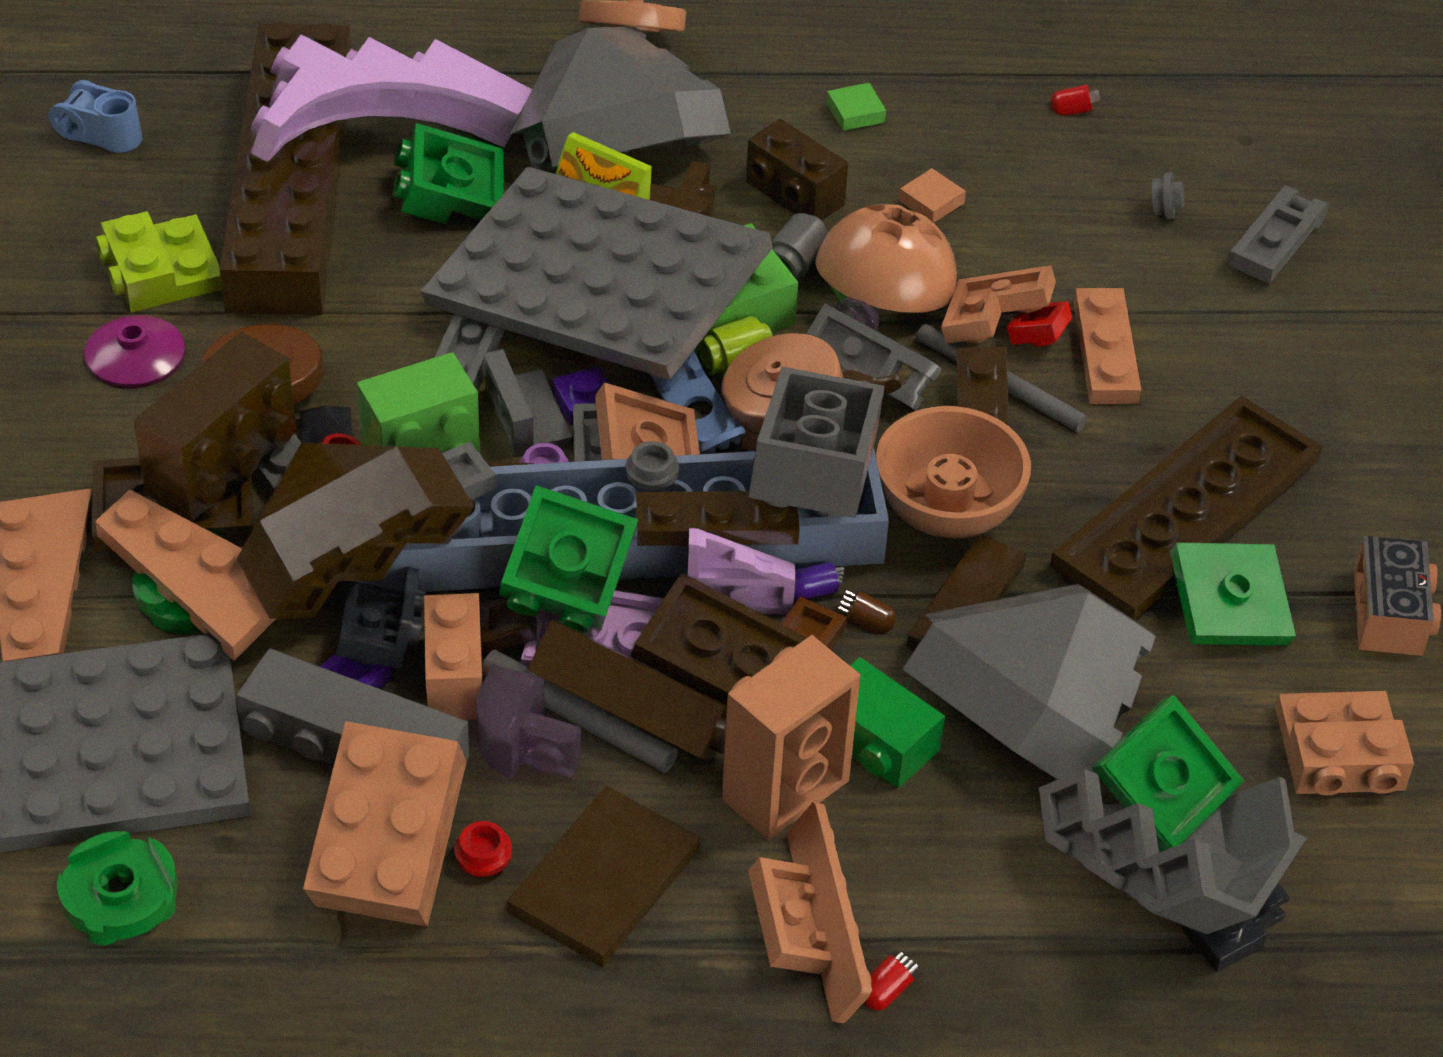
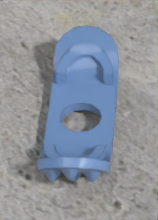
(693, 385)

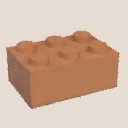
(789, 736)
(385, 824)

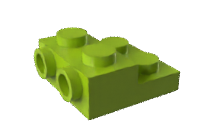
(158, 260)

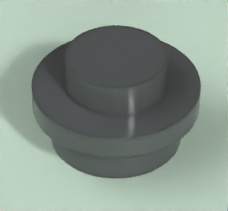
(1167, 195)
(652, 466)

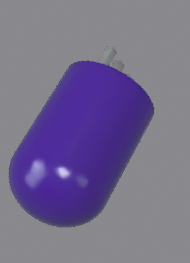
(817, 580)

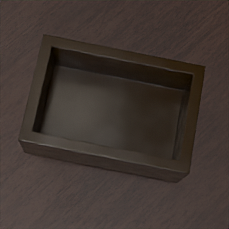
(215, 426)

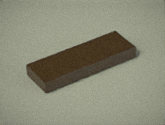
(978, 578)

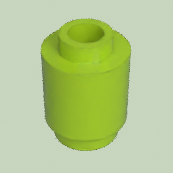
(728, 341)

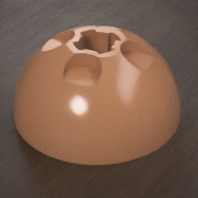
(889, 259)
(952, 470)

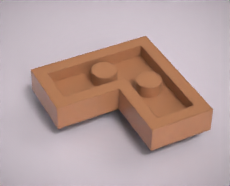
(982, 299)

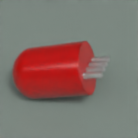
(1074, 100)
(889, 981)

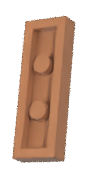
(1107, 346)

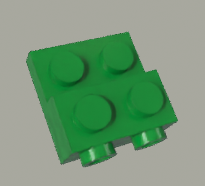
(447, 175)
(567, 559)

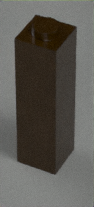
(631, 690)

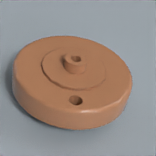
(630, 13)
(754, 373)

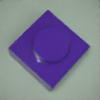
(577, 389)

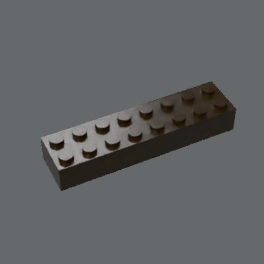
(287, 206)

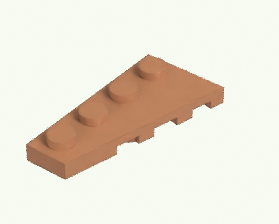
(188, 568)
(40, 570)

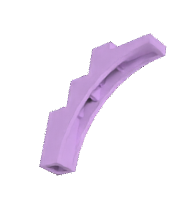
(436, 86)

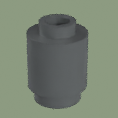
(799, 243)

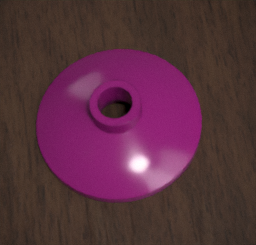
(134, 351)

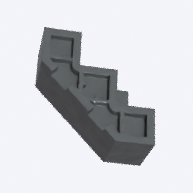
(618, 94)
(1038, 672)
(1205, 882)

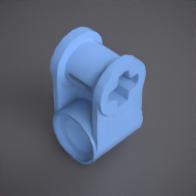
(98, 117)

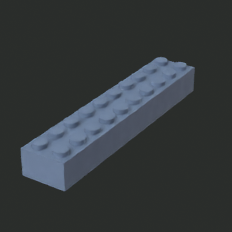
(488, 535)

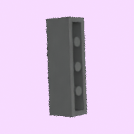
(309, 705)

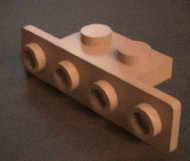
(809, 914)

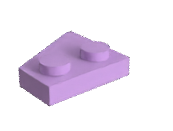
(741, 572)

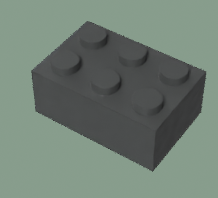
(816, 442)

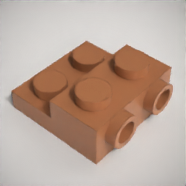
(1344, 742)

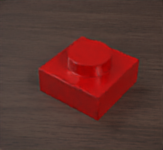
(1041, 326)

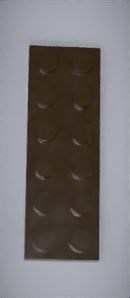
(1190, 497)

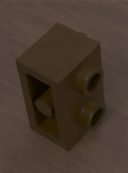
(796, 171)

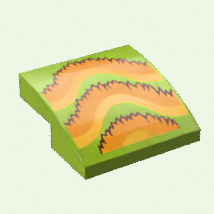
(604, 167)

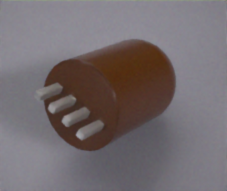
(868, 612)

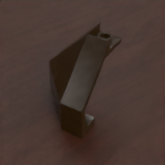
(347, 518)

